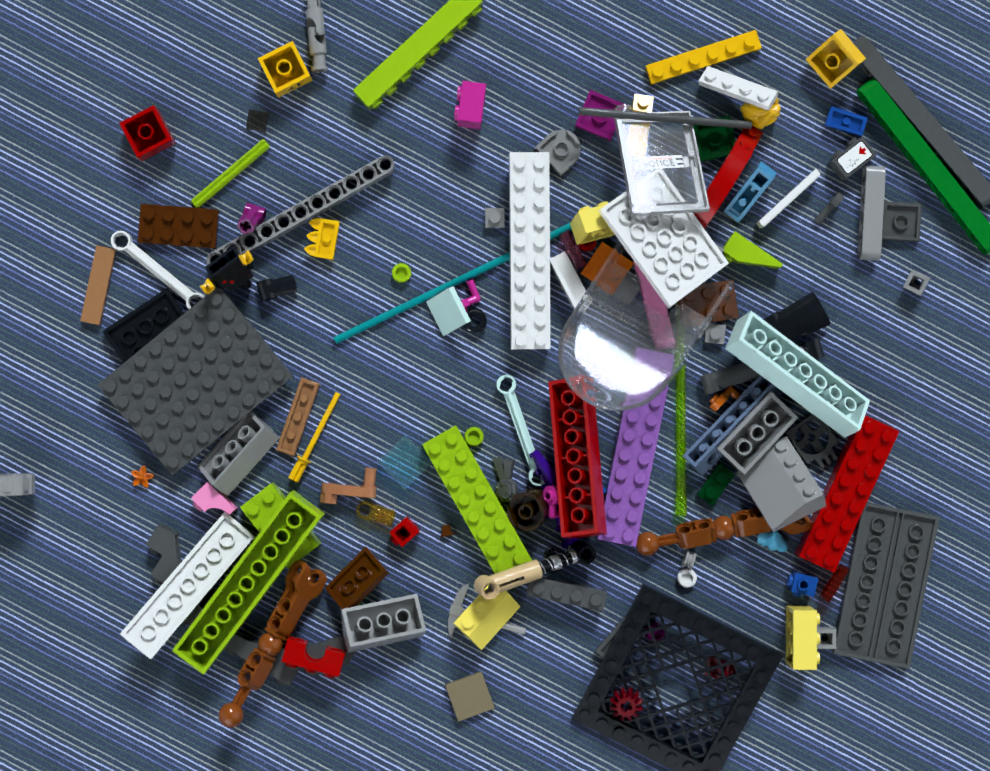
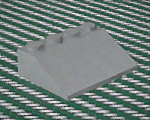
(782, 486)

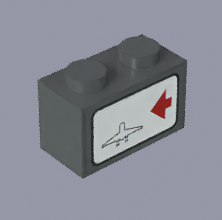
(852, 158)

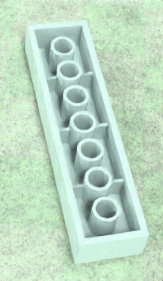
(797, 374)

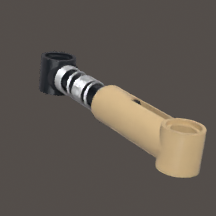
(532, 570)

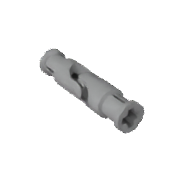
(315, 26)

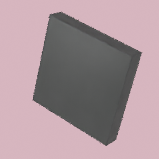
(901, 221)

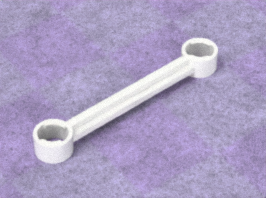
(155, 268)

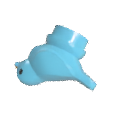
(773, 541)

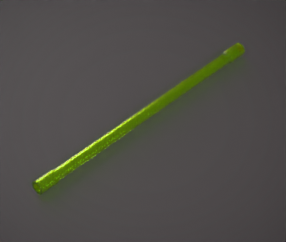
(681, 500)

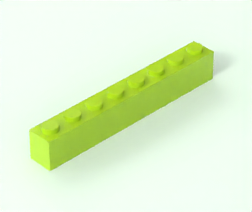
(415, 50)

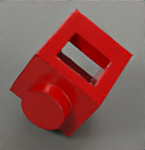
(411, 529)

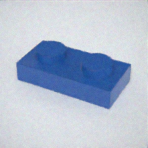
(845, 121)

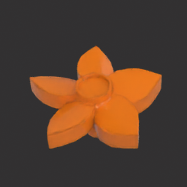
(142, 476)

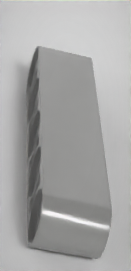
(871, 213)

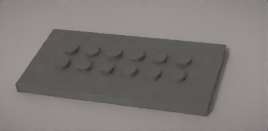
(886, 585)

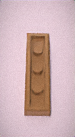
(98, 285)
(297, 416)

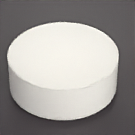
(686, 577)

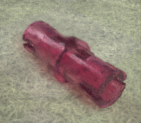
(573, 250)

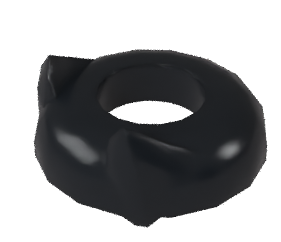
(483, 321)

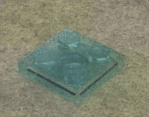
(404, 462)

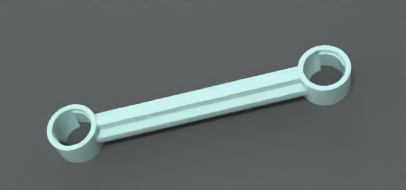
(520, 425)

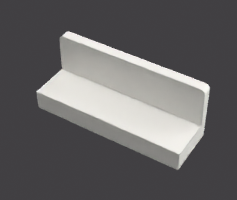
(568, 278)

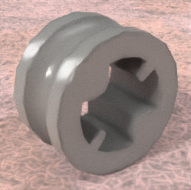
(688, 560)

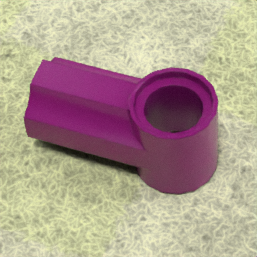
(251, 218)

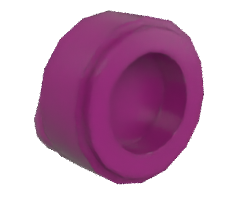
(659, 634)

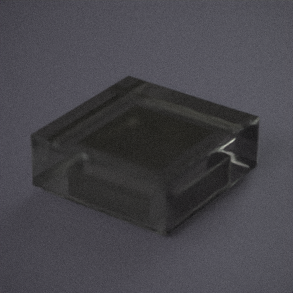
(257, 121)

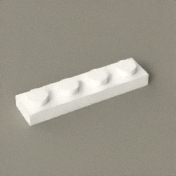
(738, 88)

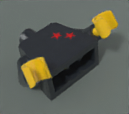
(229, 271)

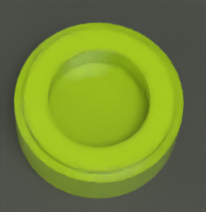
(401, 273)
(474, 436)

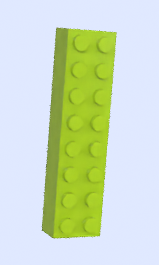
(476, 500)

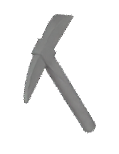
(456, 610)

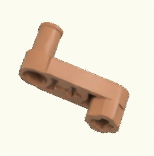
(330, 491)

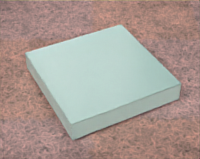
(448, 311)

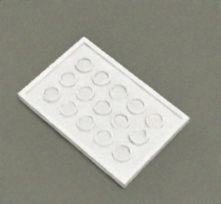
(666, 247)

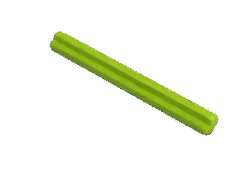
(230, 173)

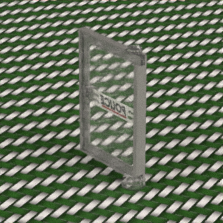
(660, 166)

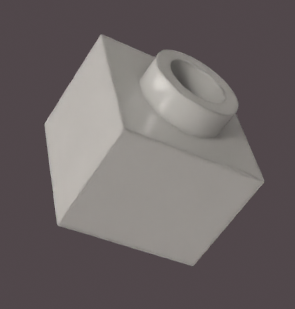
(910, 282)
(830, 640)

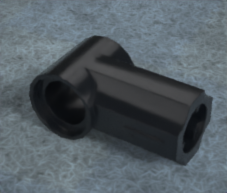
(270, 288)

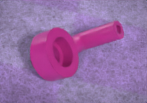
(474, 293)
(551, 497)

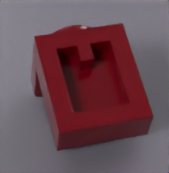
(716, 673)

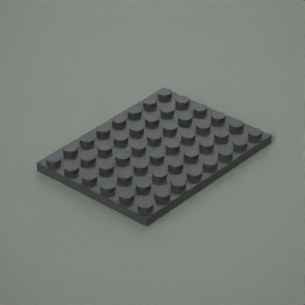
(195, 380)

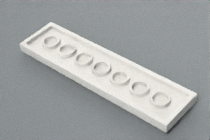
(187, 585)

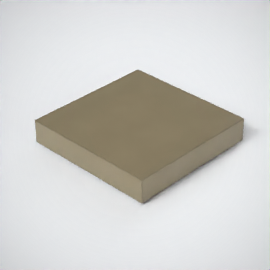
(469, 696)

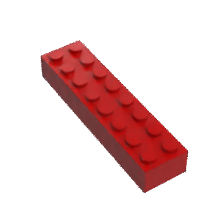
(576, 463)
(847, 493)

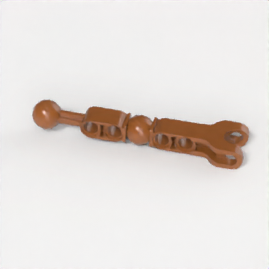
(706, 531)
(298, 593)

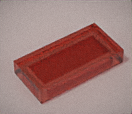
(834, 582)

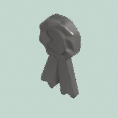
(506, 487)

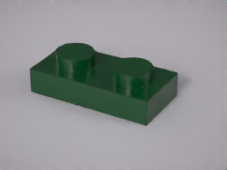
(715, 484)

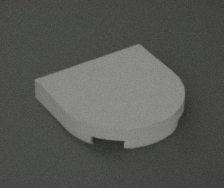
(563, 150)

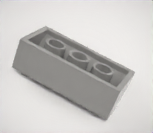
(757, 433)
(237, 453)
(382, 623)

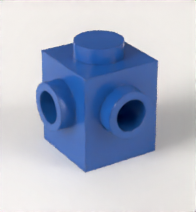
(802, 584)

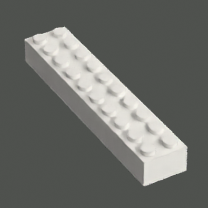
(529, 250)

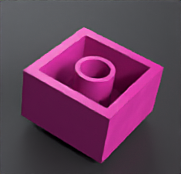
(471, 106)

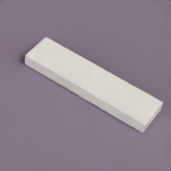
(788, 199)

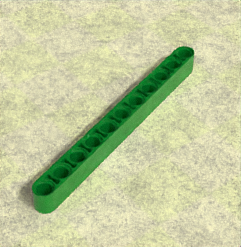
(926, 163)

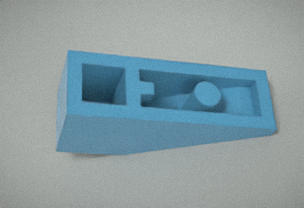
(750, 192)

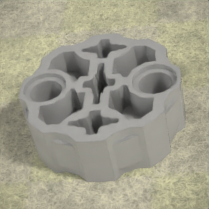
(17, 484)

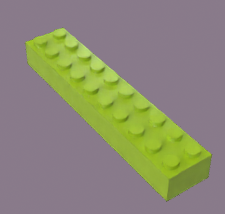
(248, 582)

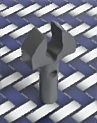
(834, 202)

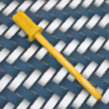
(302, 462)

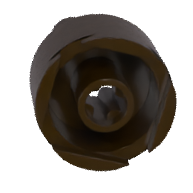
(521, 516)

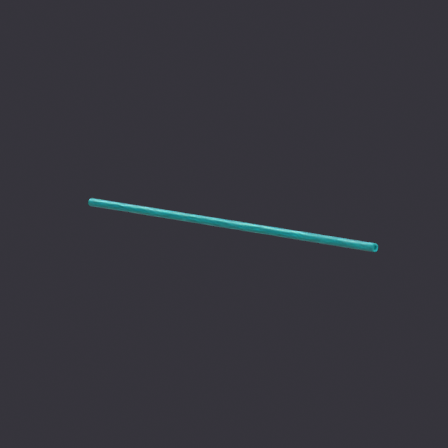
(432, 293)

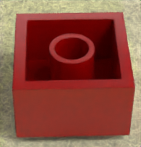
(147, 133)

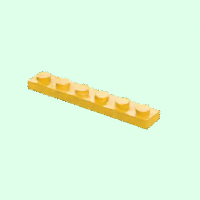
(703, 57)

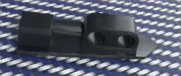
(800, 317)

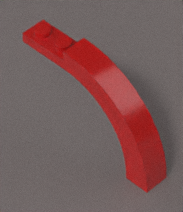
(729, 172)

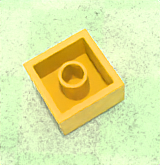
(835, 58)
(285, 69)

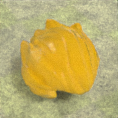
(760, 117)

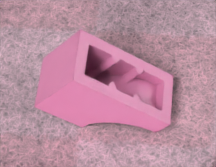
(210, 497)

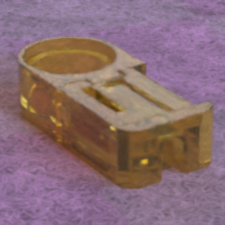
(378, 513)

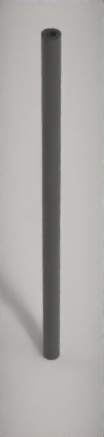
(664, 118)

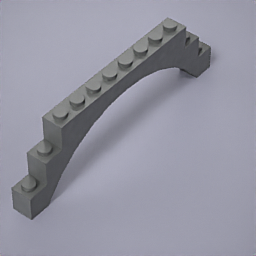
(166, 542)

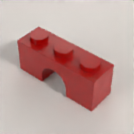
(297, 655)

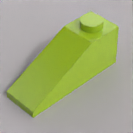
(743, 251)

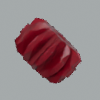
(629, 709)

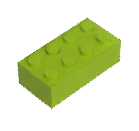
(261, 509)

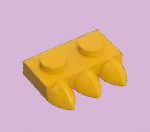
(324, 238)

